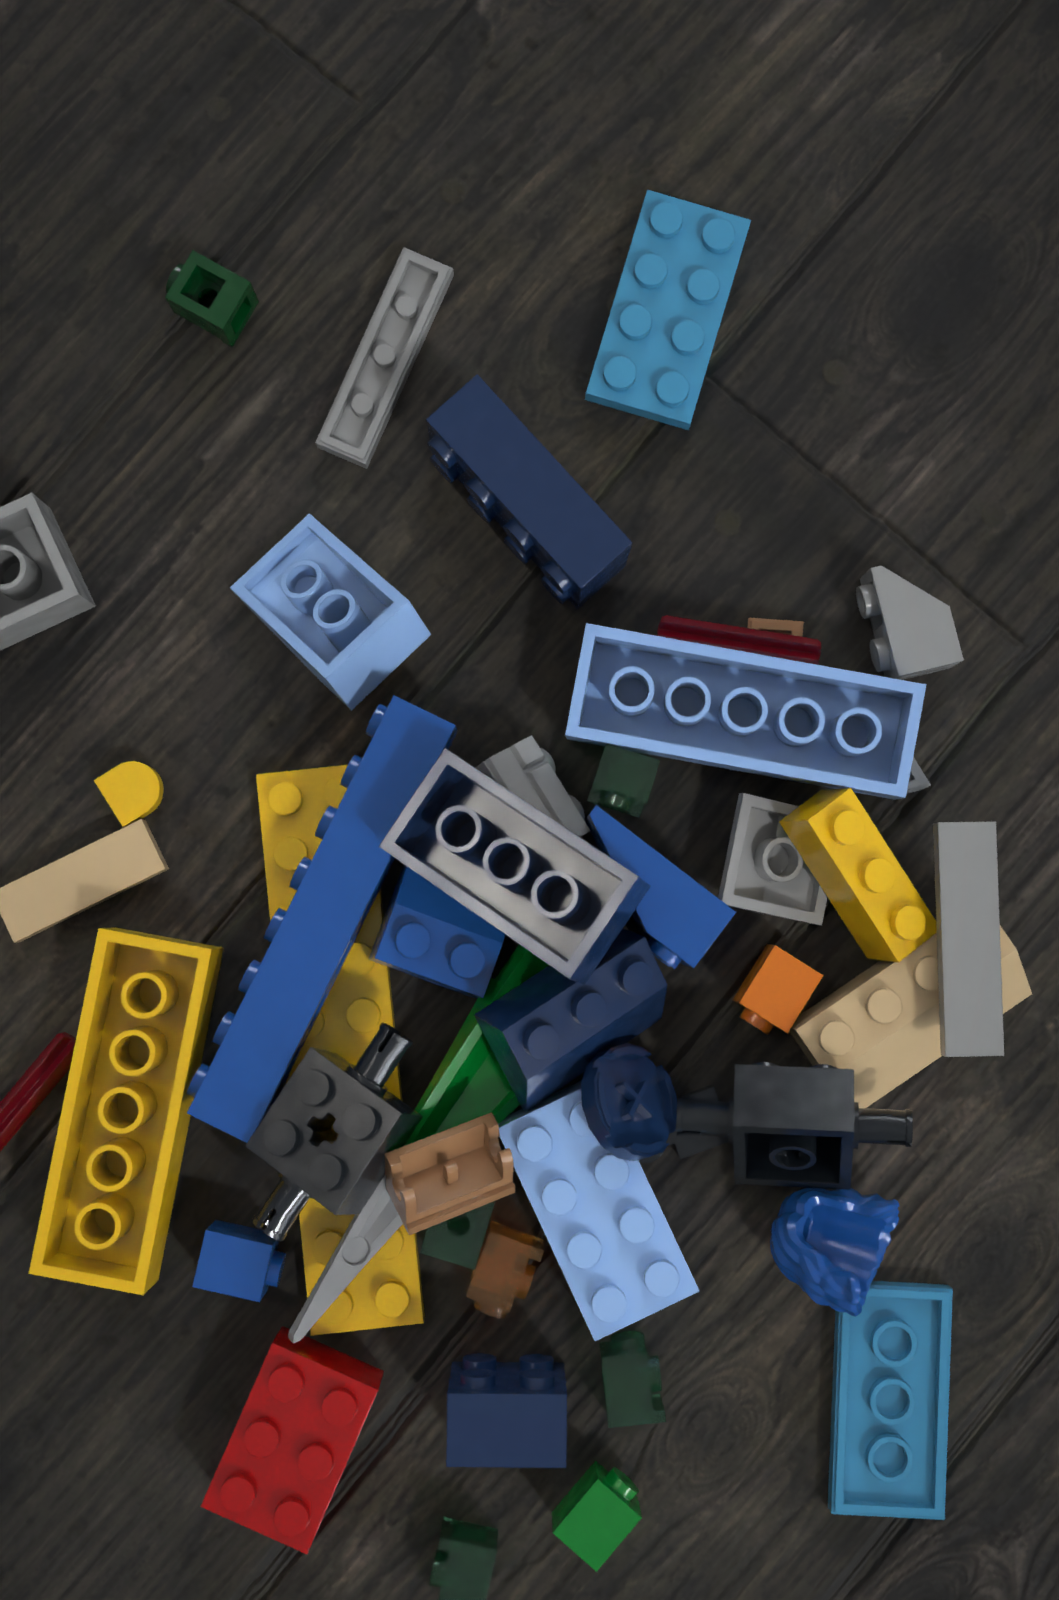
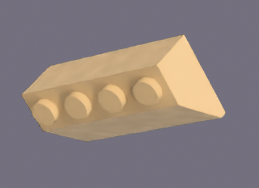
(889, 1019)

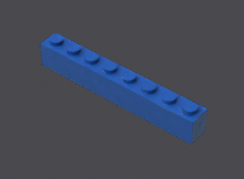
(320, 923)

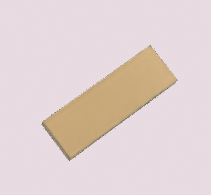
(80, 880)

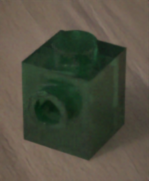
(459, 1238)

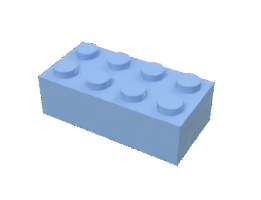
(596, 1215)

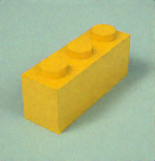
(860, 874)

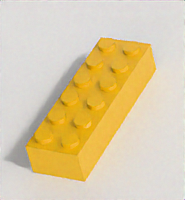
(126, 1111)

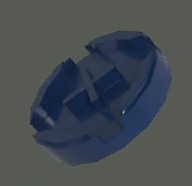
(628, 1102)

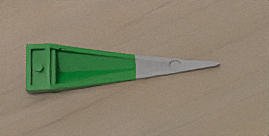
(461, 1090)

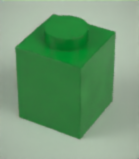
(597, 1514)

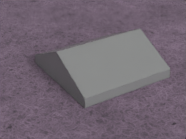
(765, 868)

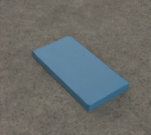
(891, 1403)

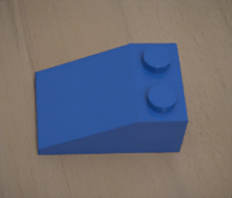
(676, 910)
(436, 938)

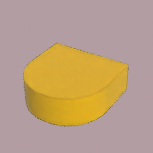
(131, 791)

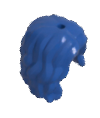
(833, 1243)

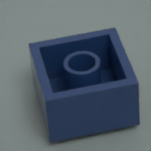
(507, 1412)

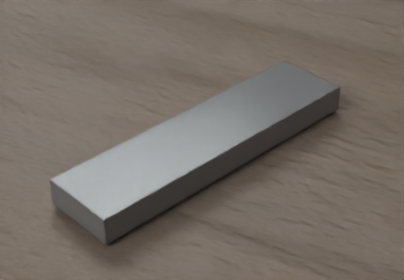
(385, 358)
(968, 939)

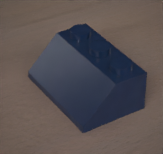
(556, 1026)

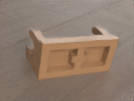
(449, 1173)

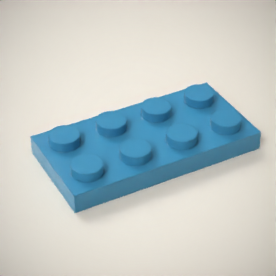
(667, 309)

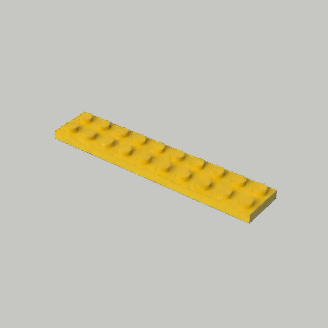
(361, 999)

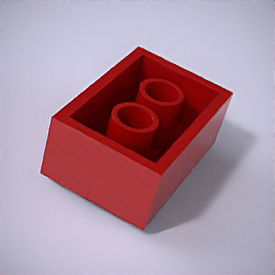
(293, 1440)

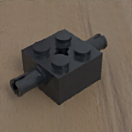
(794, 1125)
(298, 1133)

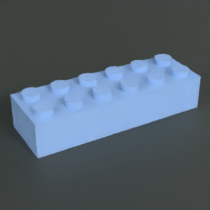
(745, 711)

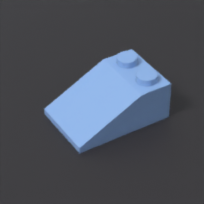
(332, 610)

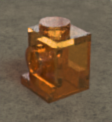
(503, 1269)

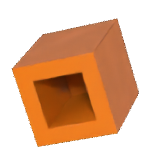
(776, 990)

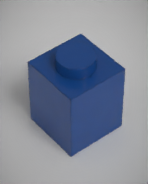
(238, 1261)

